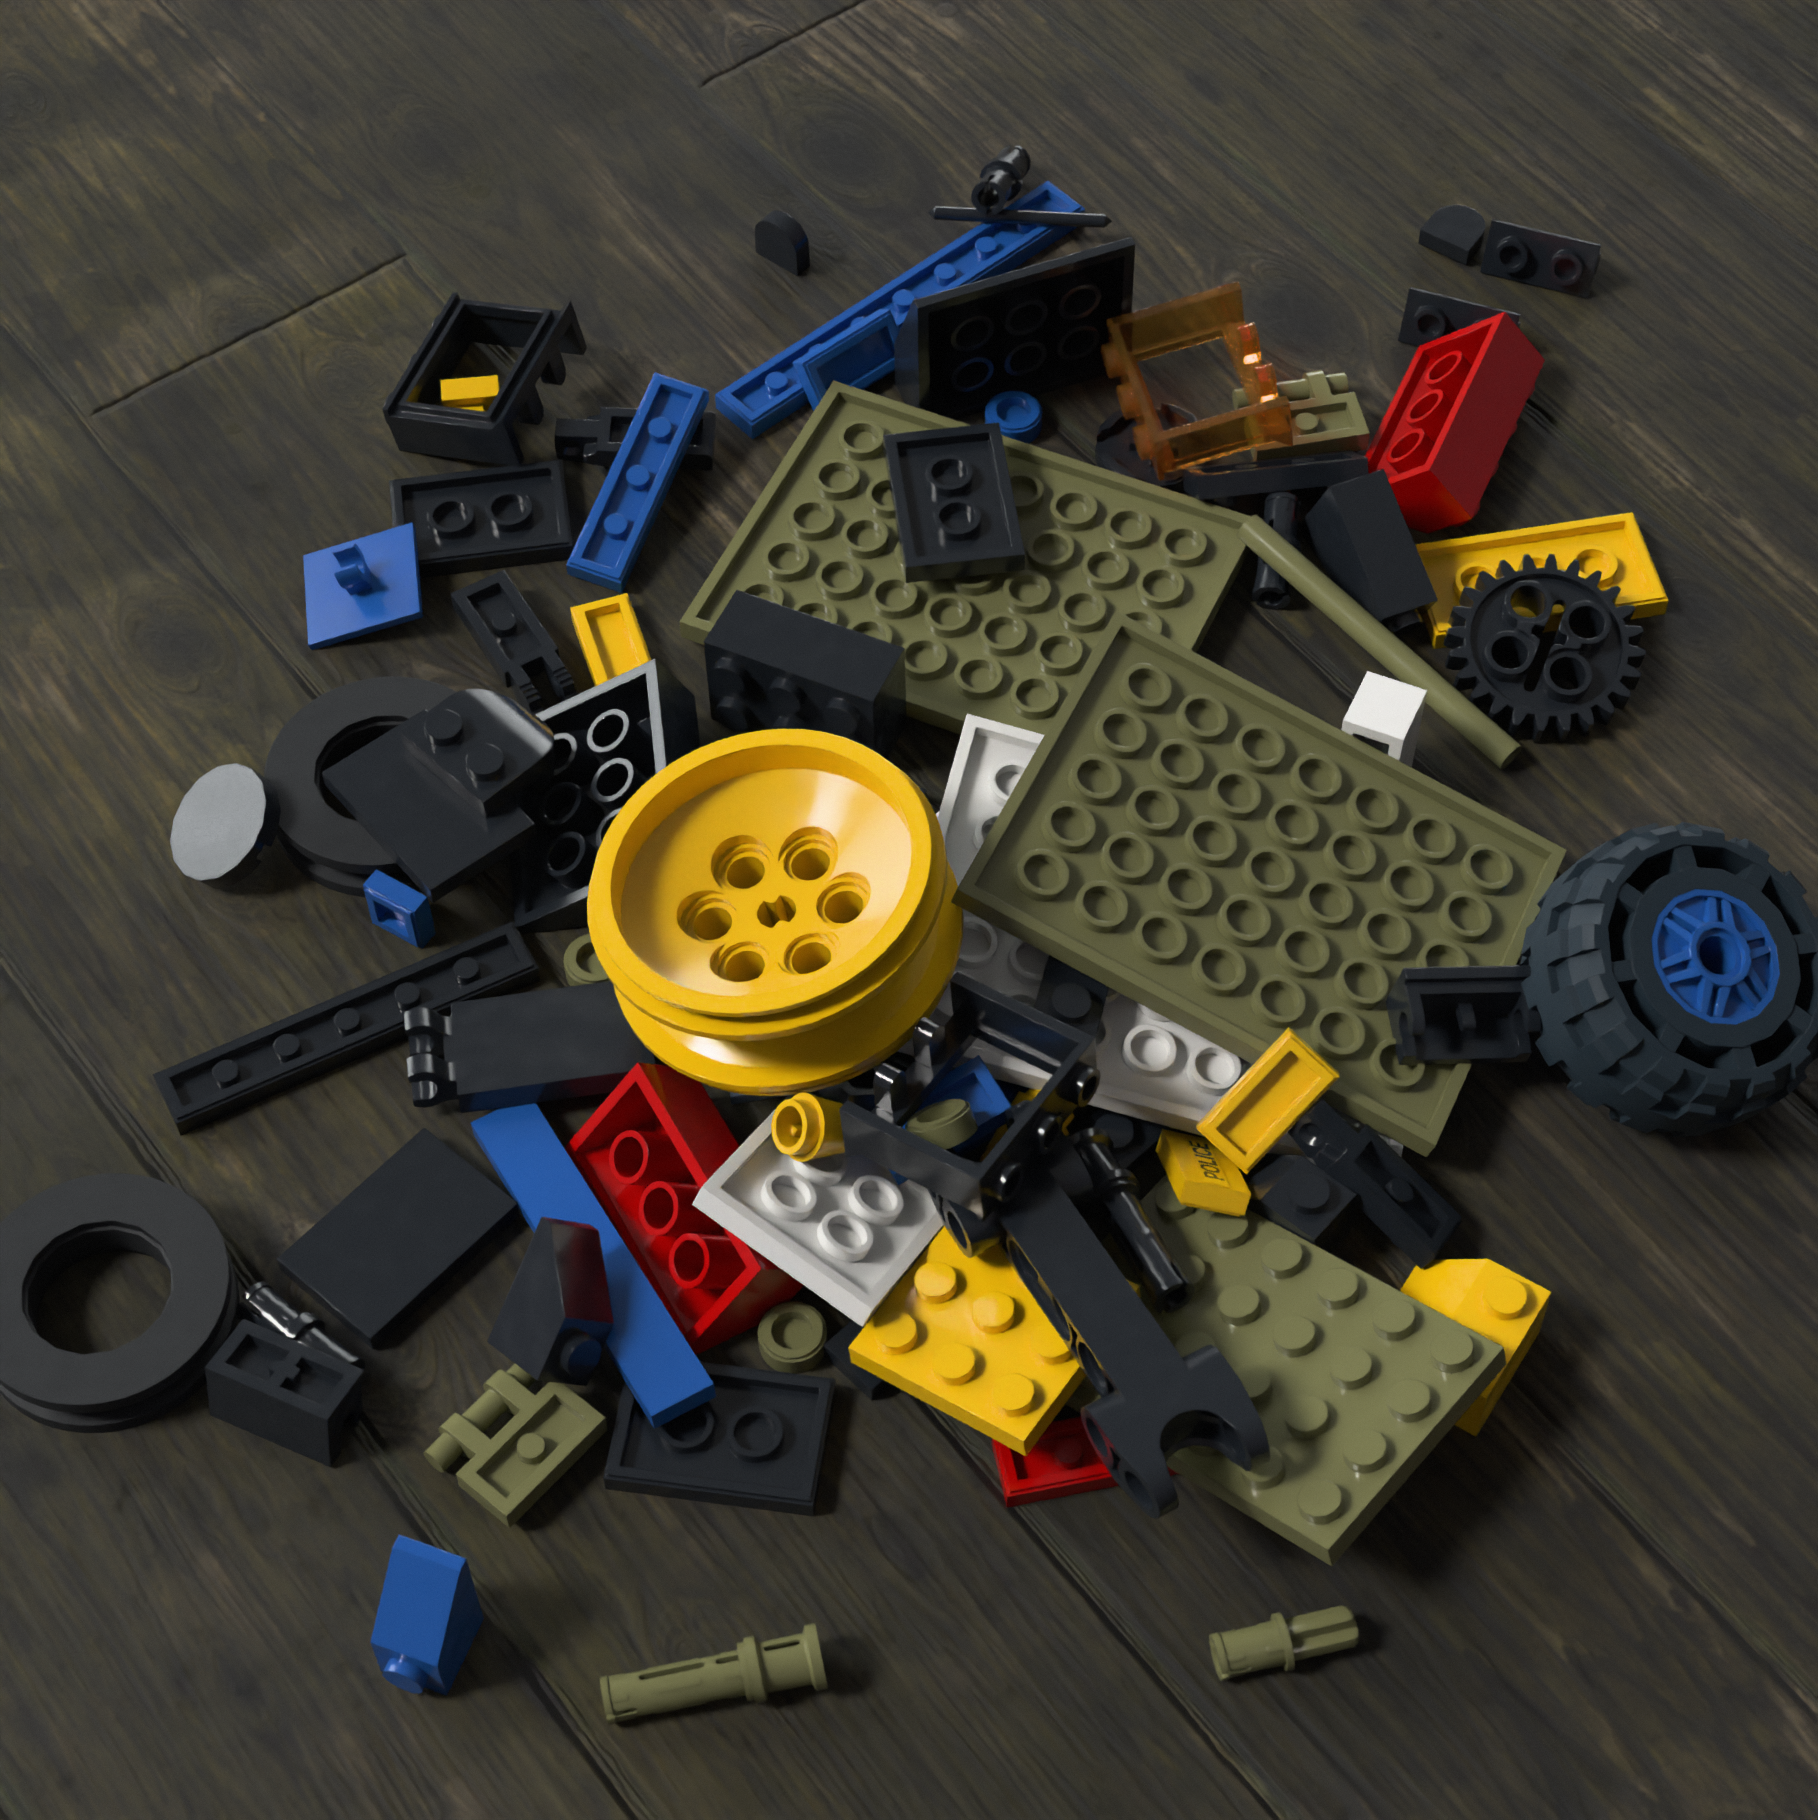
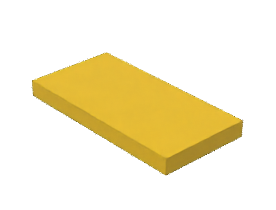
(1600, 543)

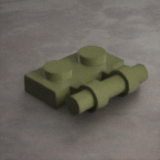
(1321, 416)
(527, 1453)

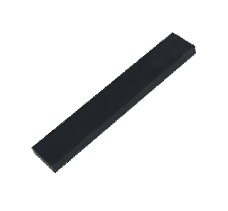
(341, 1028)

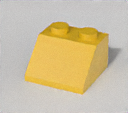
(1491, 1304)

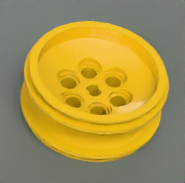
(776, 911)

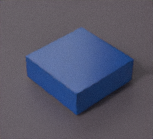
(399, 909)

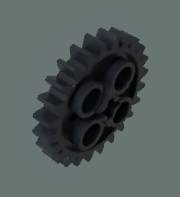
(1596, 666)

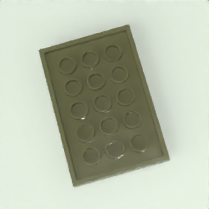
(1333, 1359)

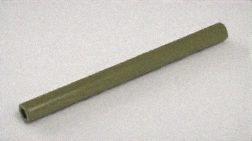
(1379, 641)

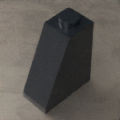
(1370, 551)

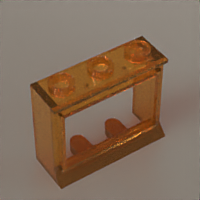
(1179, 326)

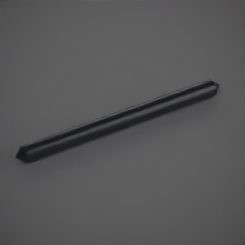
(1021, 217)

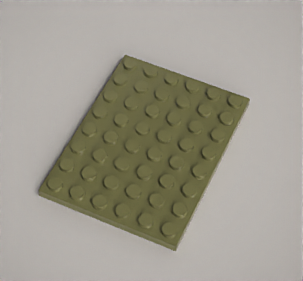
(979, 642)
(1253, 870)

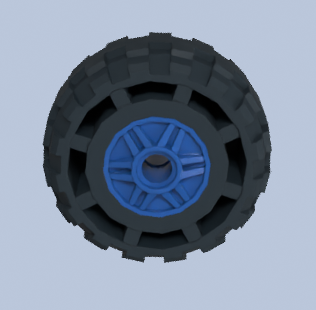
(1676, 979)

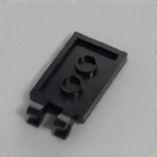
(522, 1048)

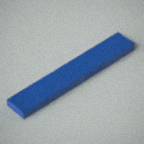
(644, 1336)

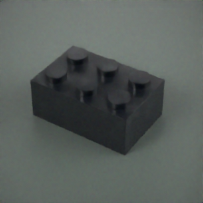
(802, 672)

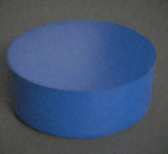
(1017, 415)

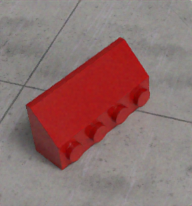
(1454, 421)
(645, 1164)

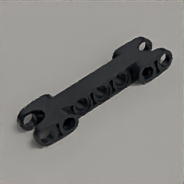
(1147, 1391)

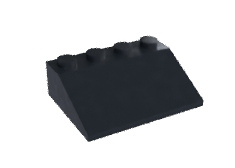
(1013, 331)
(605, 751)

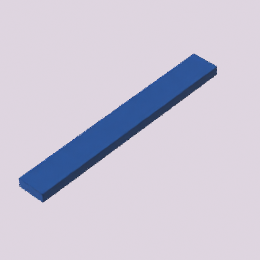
(984, 252)

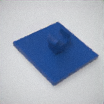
(362, 586)

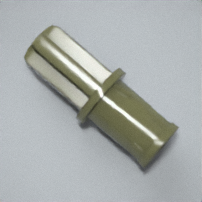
(1282, 1641)

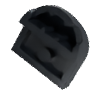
(483, 747)

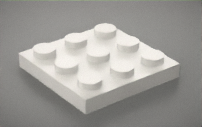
(823, 1220)

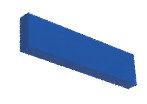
(637, 482)

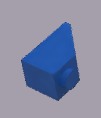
(425, 1617)

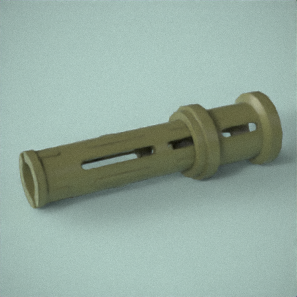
(748, 1671)

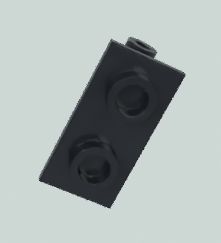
(1540, 258)
(1436, 315)

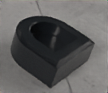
(1454, 232)
(783, 242)

